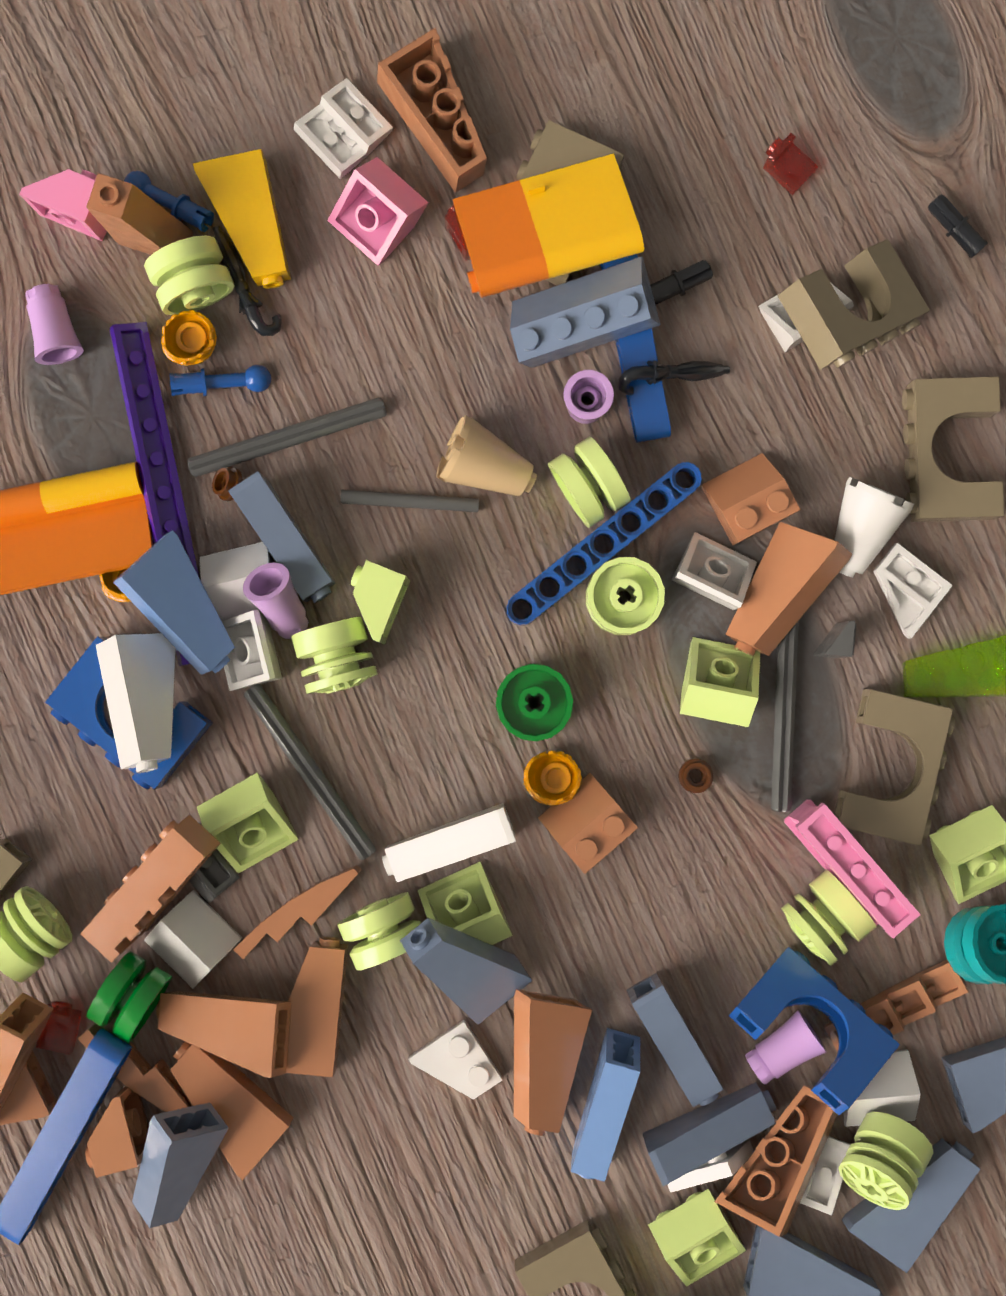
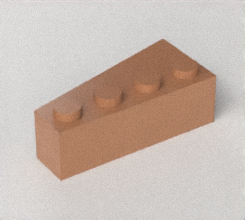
(432, 106)
(150, 887)
(781, 1166)

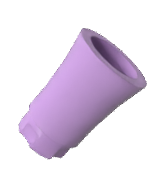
(51, 326)
(591, 385)
(274, 595)
(785, 1049)

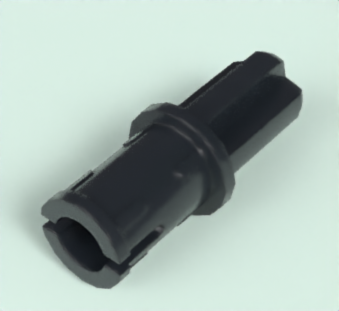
(957, 225)
(681, 281)

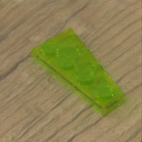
(959, 672)

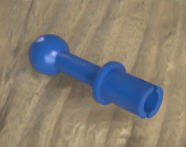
(181, 207)
(255, 378)

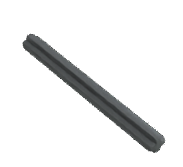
(287, 437)
(784, 721)
(310, 772)

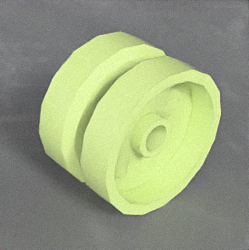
(189, 274)
(593, 479)
(645, 594)
(381, 927)

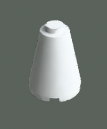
(867, 523)

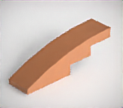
(307, 904)
(910, 999)
(152, 1083)

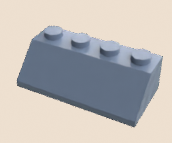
(583, 313)

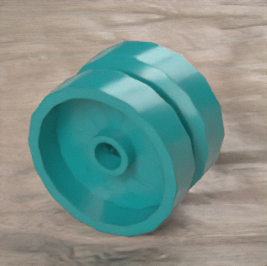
(978, 944)

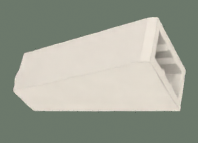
(139, 697)
(449, 843)

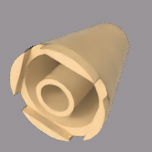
(484, 461)

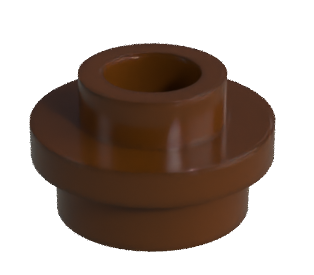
(225, 480)
(705, 781)

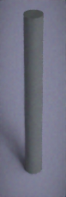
(409, 500)

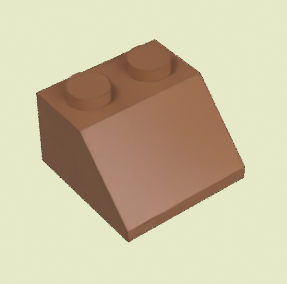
(750, 498)
(588, 824)
(119, 1135)

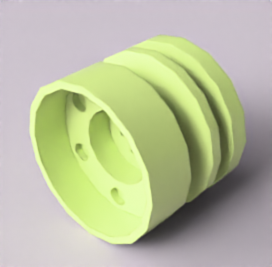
(334, 655)
(828, 917)
(28, 932)
(886, 1160)

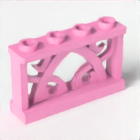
(851, 865)

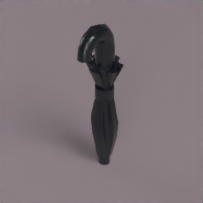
(247, 301)
(656, 372)

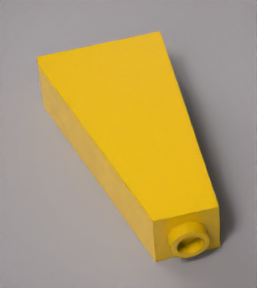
(246, 205)

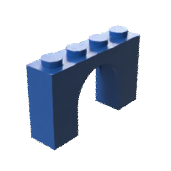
(81, 702)
(862, 1042)

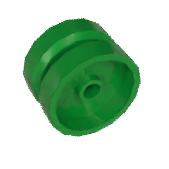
(548, 717)
(125, 994)

